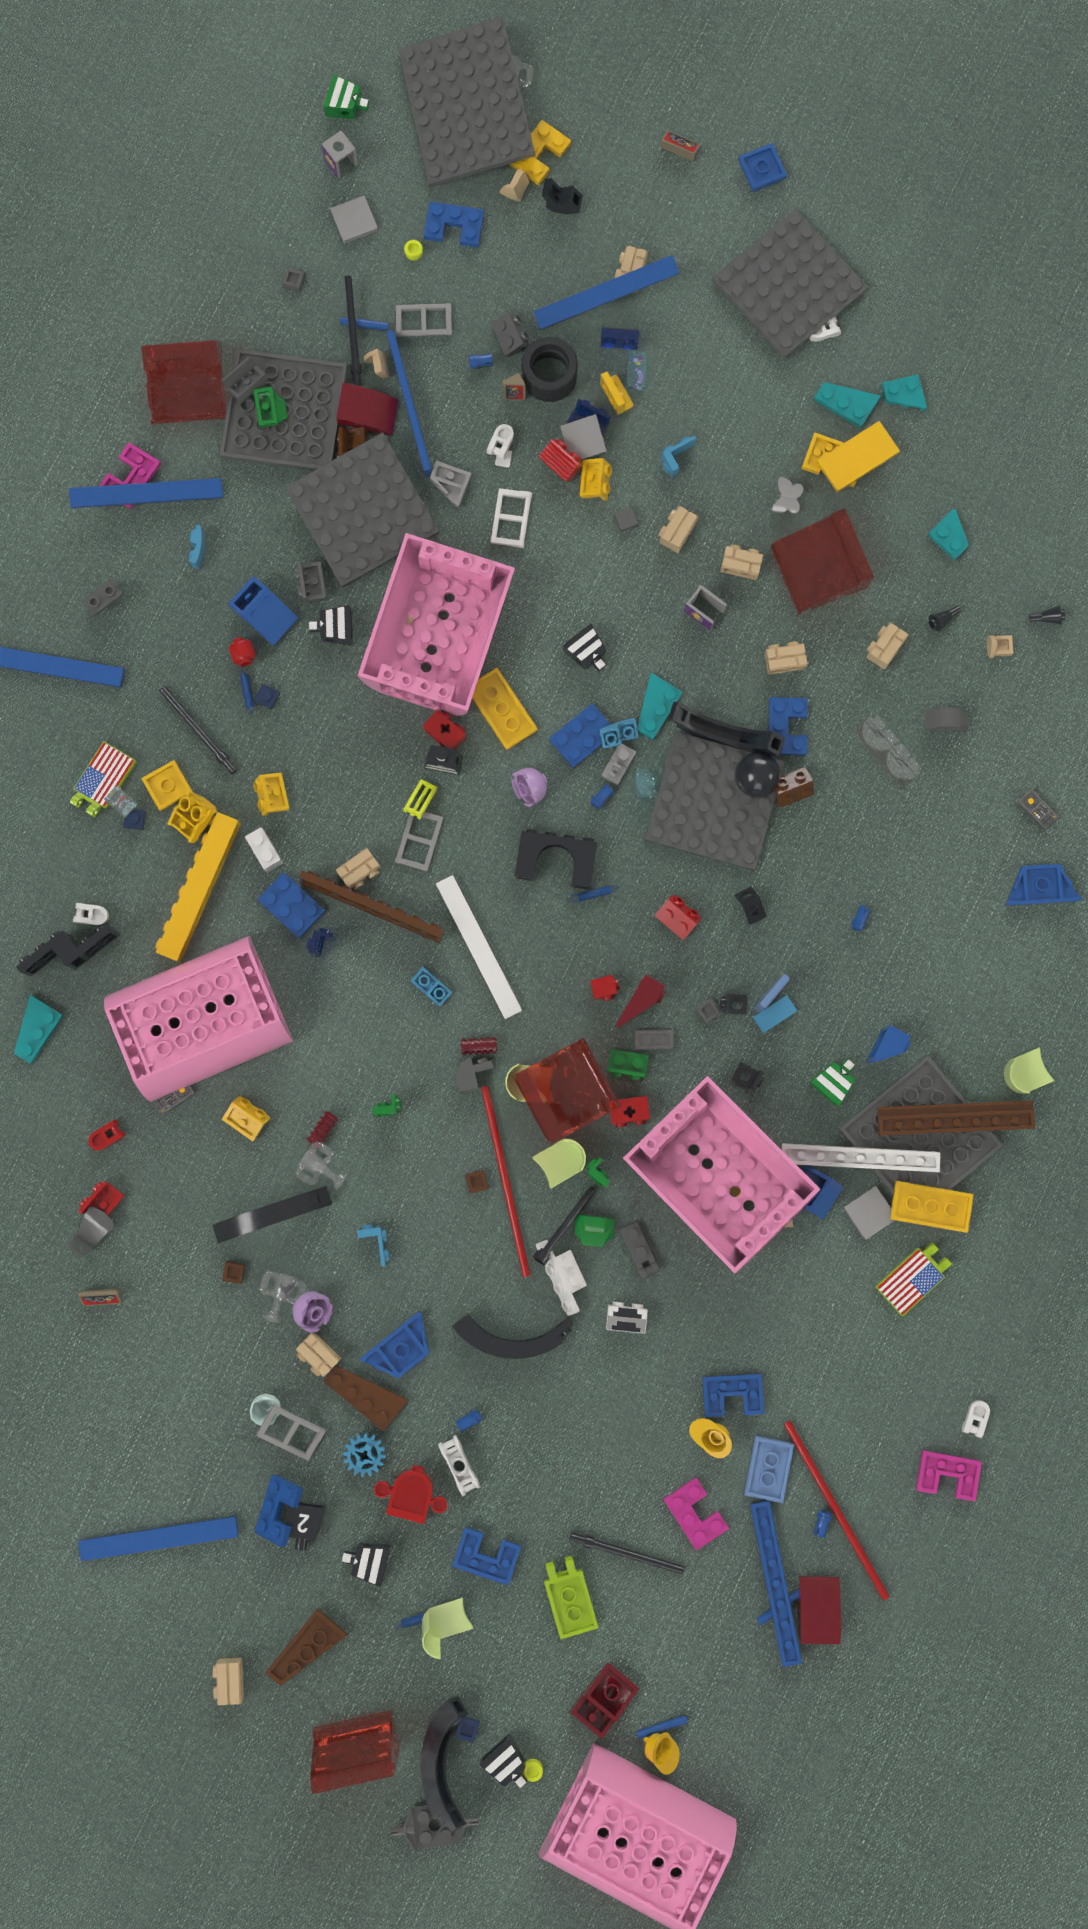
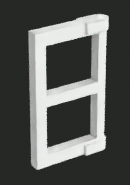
(523, 519)

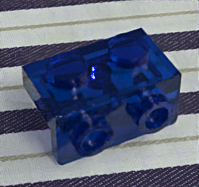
(619, 338)
(585, 409)
(316, 943)

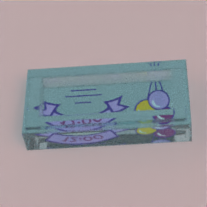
(636, 370)

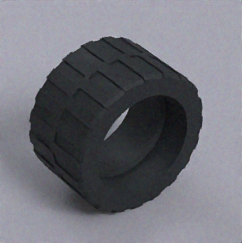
(549, 348)

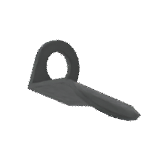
(91, 1231)

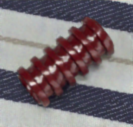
(478, 1046)
(323, 1128)

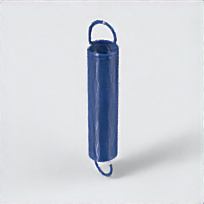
(246, 691)
(594, 893)
(412, 1621)

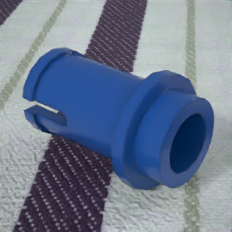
(480, 360)
(598, 800)
(860, 919)
(469, 1420)
(822, 1523)

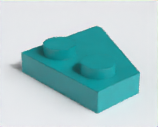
(905, 392)
(950, 535)

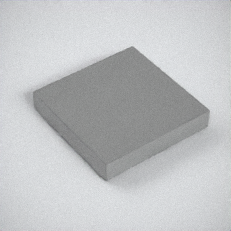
(354, 219)
(584, 437)
(869, 1212)

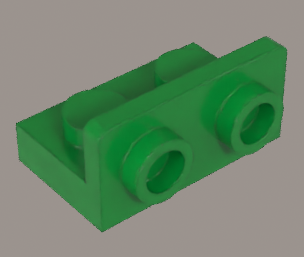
(627, 1064)
(386, 1110)
(598, 1176)

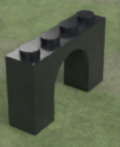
(533, 844)

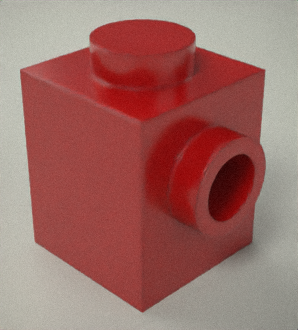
(604, 988)

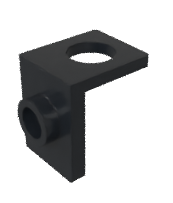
(752, 905)
(726, 1003)
(755, 1077)

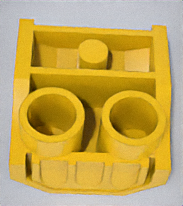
(192, 815)

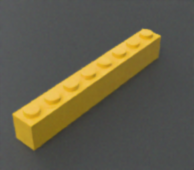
(198, 887)

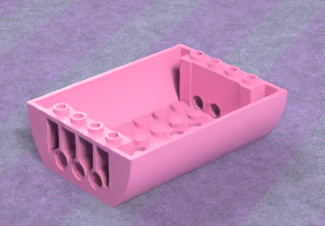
(417, 589)
(204, 1040)
(740, 1158)
(656, 1823)

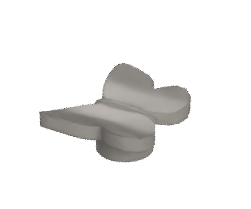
(788, 497)

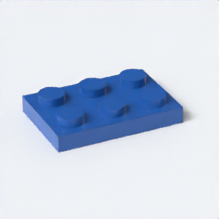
(580, 736)
(291, 905)

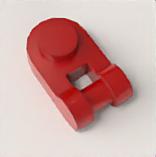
(99, 1139)

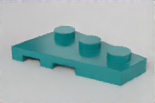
(847, 402)
(656, 706)
(36, 1029)

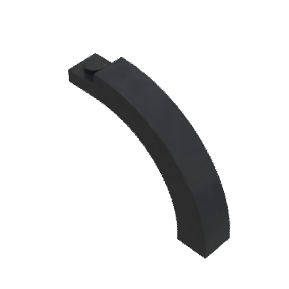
(724, 733)
(272, 1214)
(510, 1349)
(433, 1763)

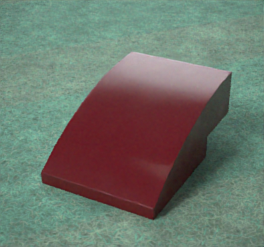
(366, 409)
(819, 1610)
(603, 1700)

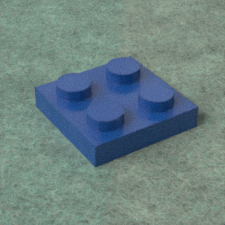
(762, 167)

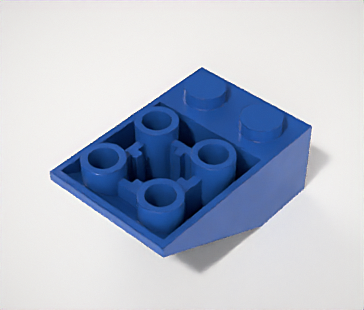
(263, 611)

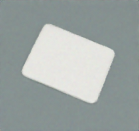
(504, 463)

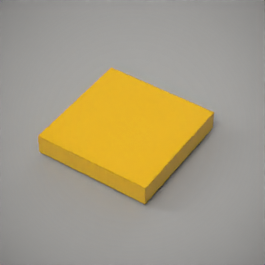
(166, 785)

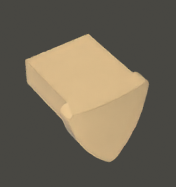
(517, 186)
(379, 360)
(999, 645)

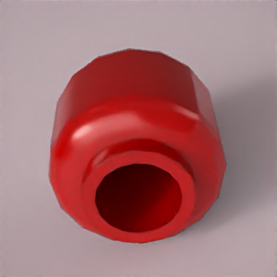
(242, 652)

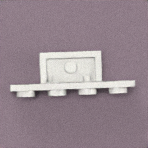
(565, 1277)

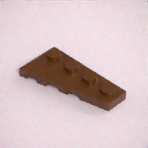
(369, 1399)
(310, 1642)

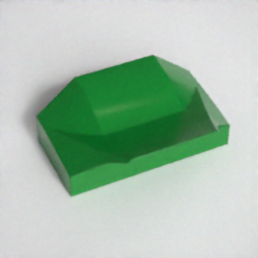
(269, 406)
(594, 1230)

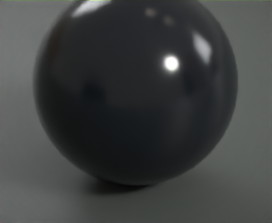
(757, 774)

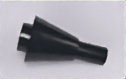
(1053, 615)
(939, 620)

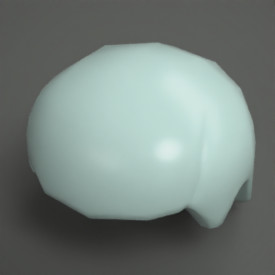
(261, 1407)

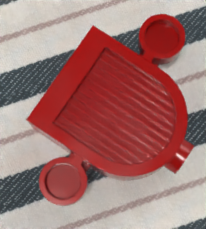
(411, 1495)

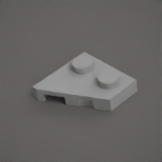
(450, 481)

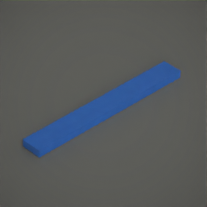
(606, 292)
(409, 403)
(145, 493)
(61, 667)
(158, 1538)
(776, 1583)

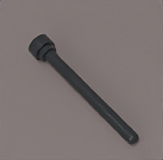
(543, 1254)

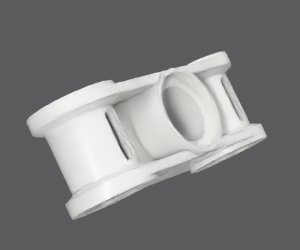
(464, 1476)

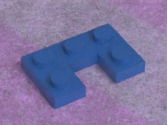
(452, 215)
(779, 711)
(733, 1385)
(278, 1492)
(496, 1569)

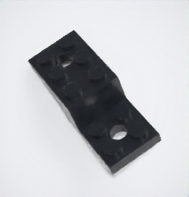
(67, 949)

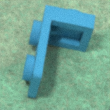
(669, 464)
(367, 1231)

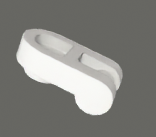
(824, 334)
(503, 435)
(96, 916)
(978, 1411)

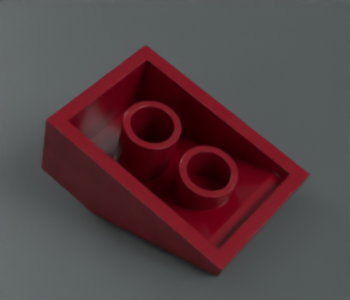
(645, 997)

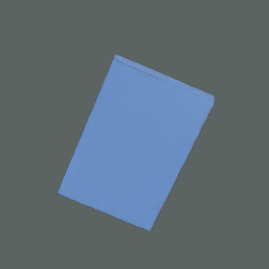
(771, 993)
(769, 1469)

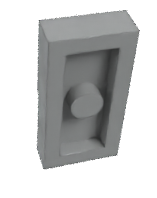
(618, 764)

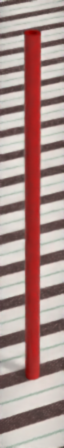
(505, 1181)
(836, 1510)

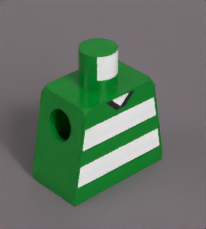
(344, 99)
(834, 1081)

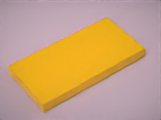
(858, 456)
(502, 709)
(931, 1206)

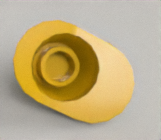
(711, 1437)
(662, 1752)

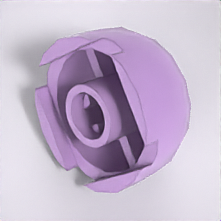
(529, 785)
(312, 1311)

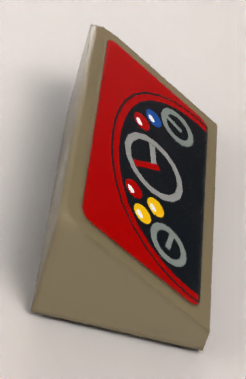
(680, 145)
(514, 388)
(100, 1297)

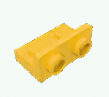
(616, 393)
(595, 478)
(271, 793)
(246, 1118)

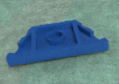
(1041, 886)
(400, 1349)

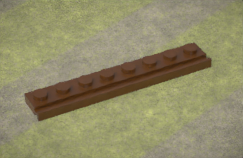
(379, 909)
(955, 1118)

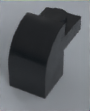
(561, 200)

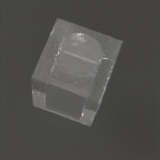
(120, 801)

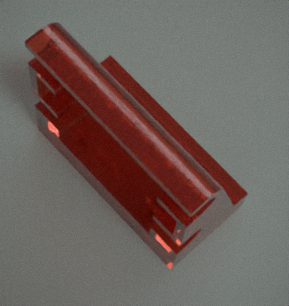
(185, 381)
(822, 562)
(566, 1091)
(354, 1751)

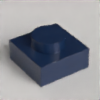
(267, 696)
(135, 820)
(467, 1729)

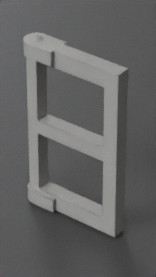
(423, 308)
(424, 867)
(284, 1444)

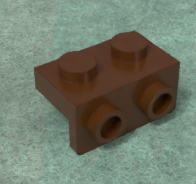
(350, 439)
(794, 787)

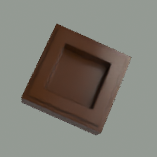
(477, 1181)
(233, 1272)

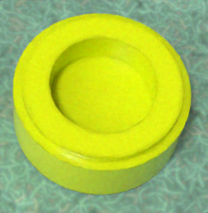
(413, 250)
(533, 1770)

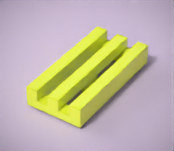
(414, 811)

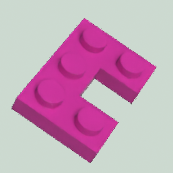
(143, 467)
(936, 1464)
(697, 1531)

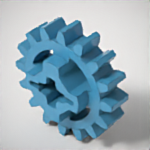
(372, 1459)

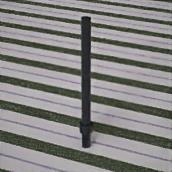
(355, 368)
(220, 755)
(590, 1542)

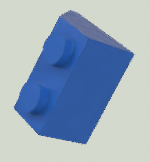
(889, 1044)
(826, 1196)

